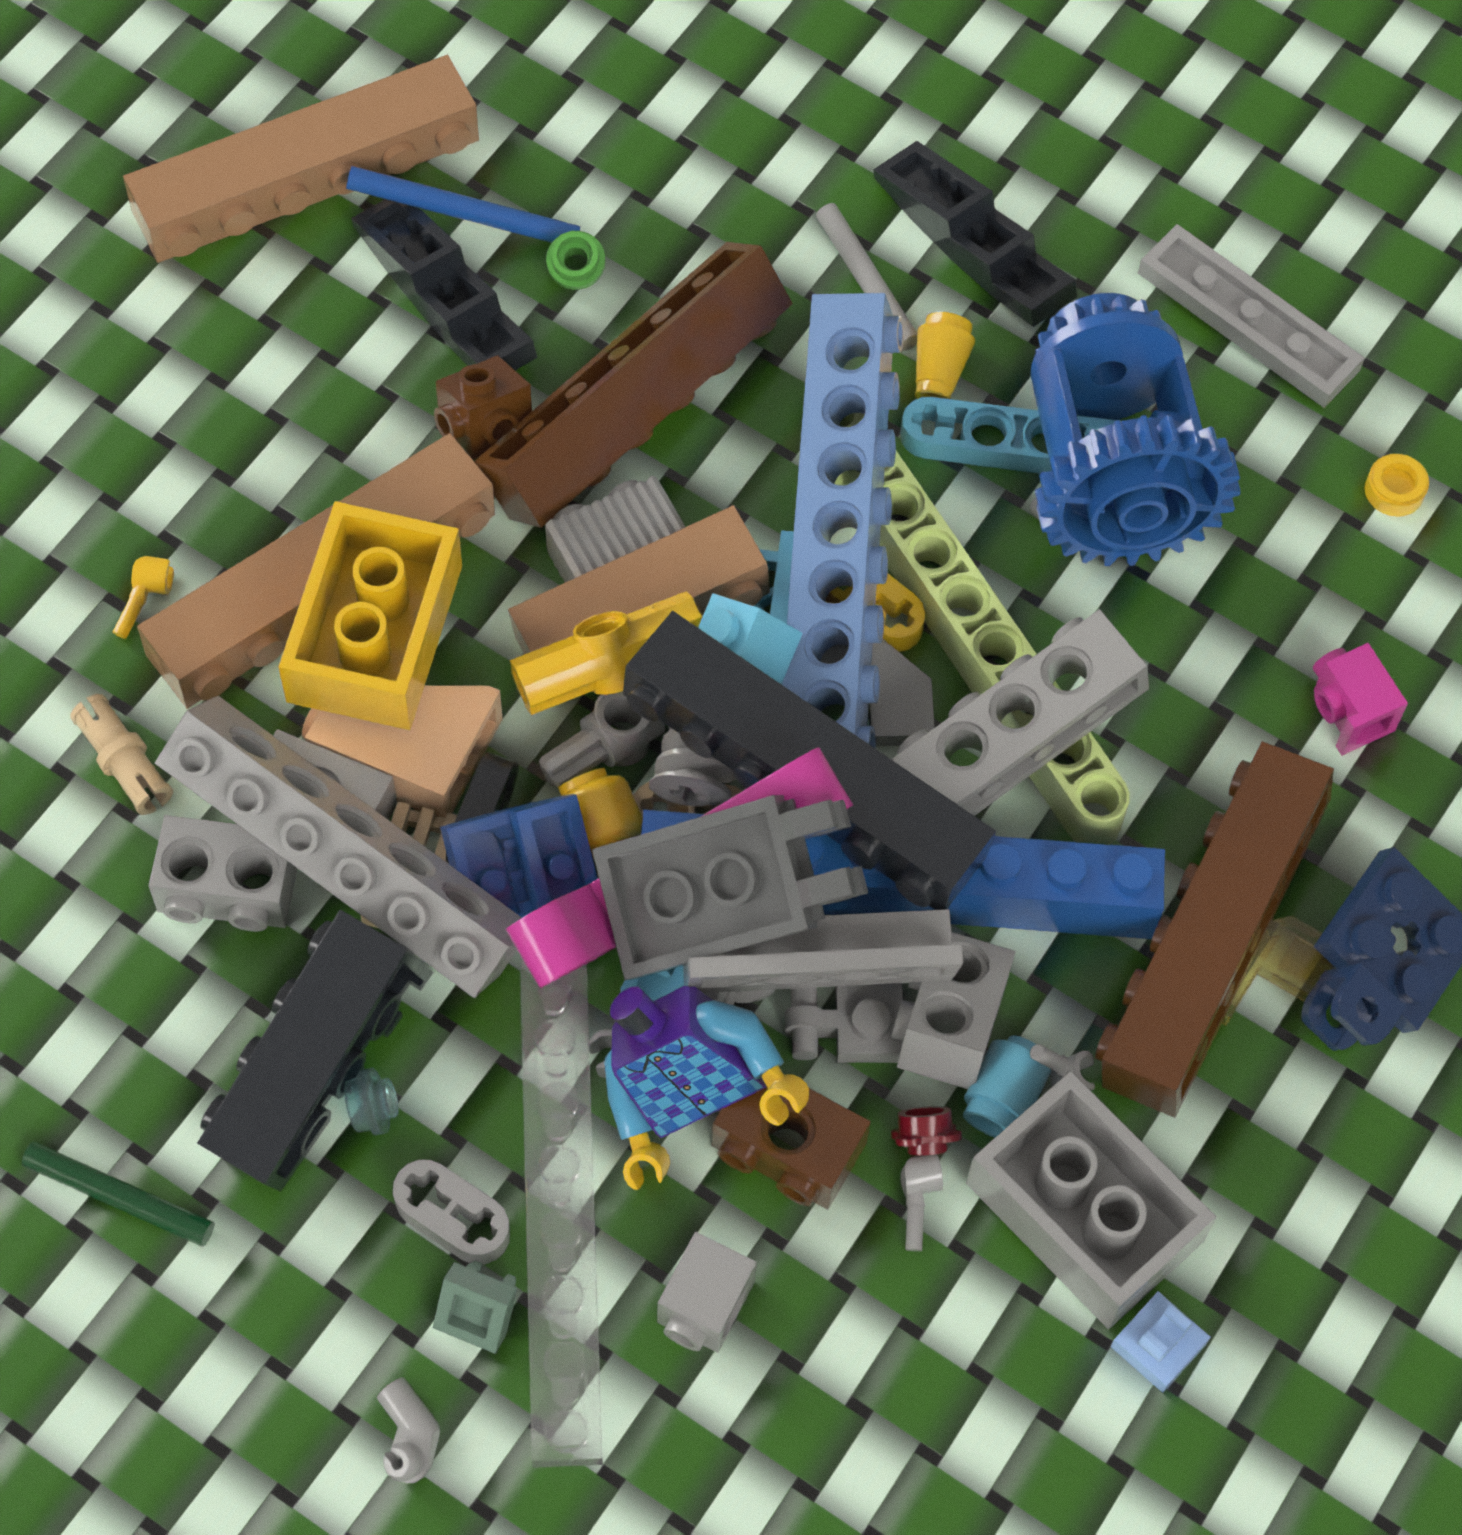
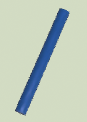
(456, 205)

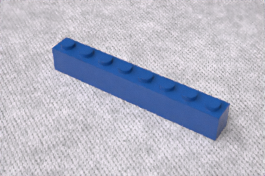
(1018, 885)

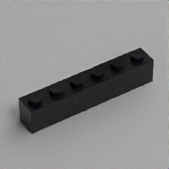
(758, 726)

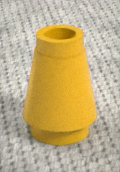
(942, 353)

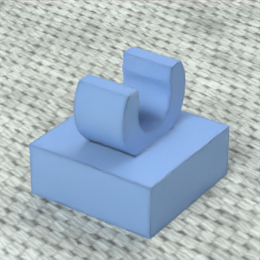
(1160, 1342)

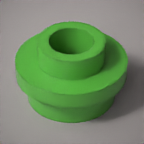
(575, 244)

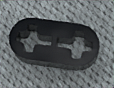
(490, 787)

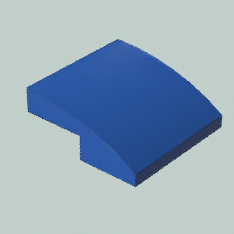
(524, 852)

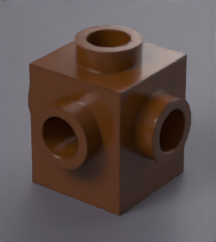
(481, 404)

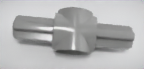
(601, 742)

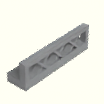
(838, 953)

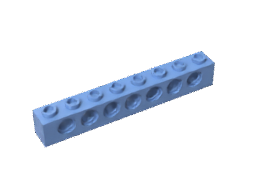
(839, 331)

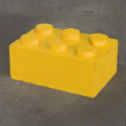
(371, 615)

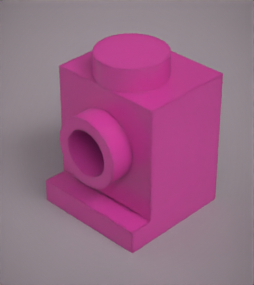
(1357, 696)

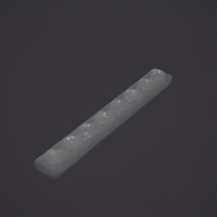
(560, 1223)

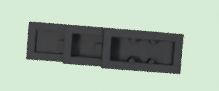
(977, 237)
(441, 285)

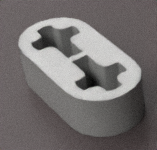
(460, 1199)

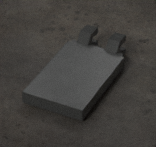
(720, 883)

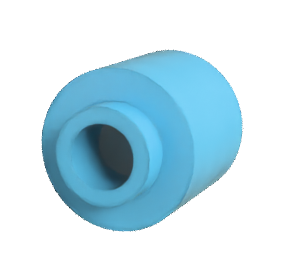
(1005, 1085)

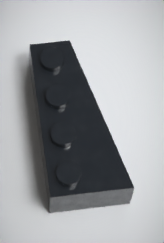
(310, 1049)

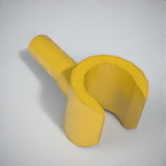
(150, 576)

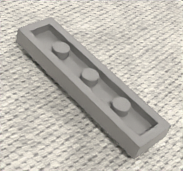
(1250, 315)

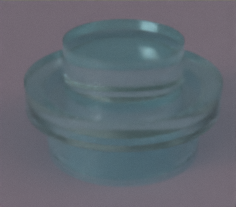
(371, 1102)

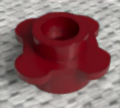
(925, 1130)

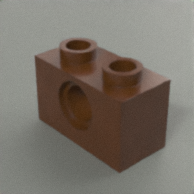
(804, 1174)

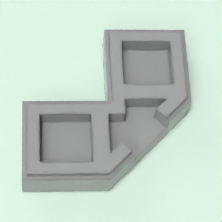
(904, 694)

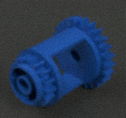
(1138, 479)

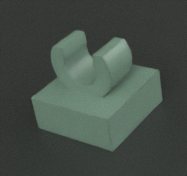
(475, 1306)

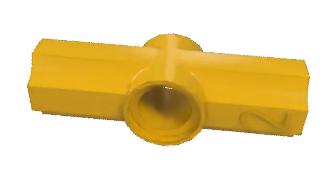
(594, 655)

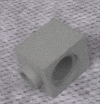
(705, 1294)

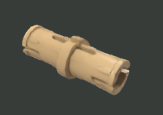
(121, 754)

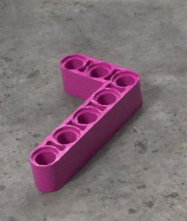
(578, 926)

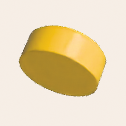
(1396, 485)

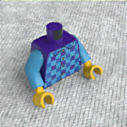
(684, 1062)

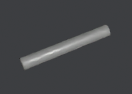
(861, 265)

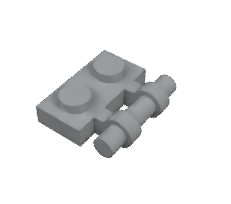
(860, 1023)

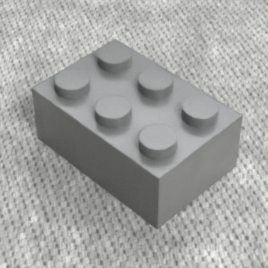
(1089, 1199)

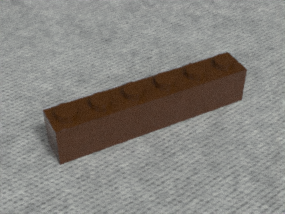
(634, 384)
(1215, 930)

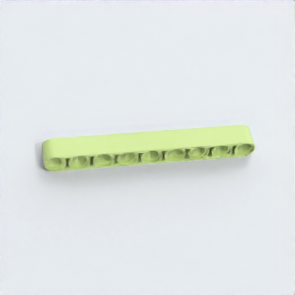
(987, 634)

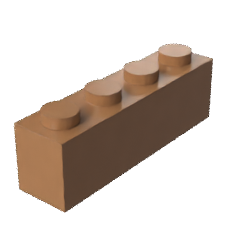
(701, 559)

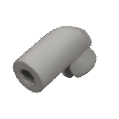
(415, 1435)

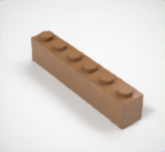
(301, 158)
(251, 607)

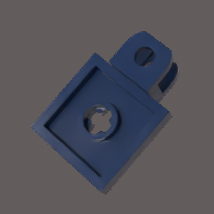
(1370, 981)

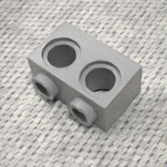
(229, 859)
(954, 1019)

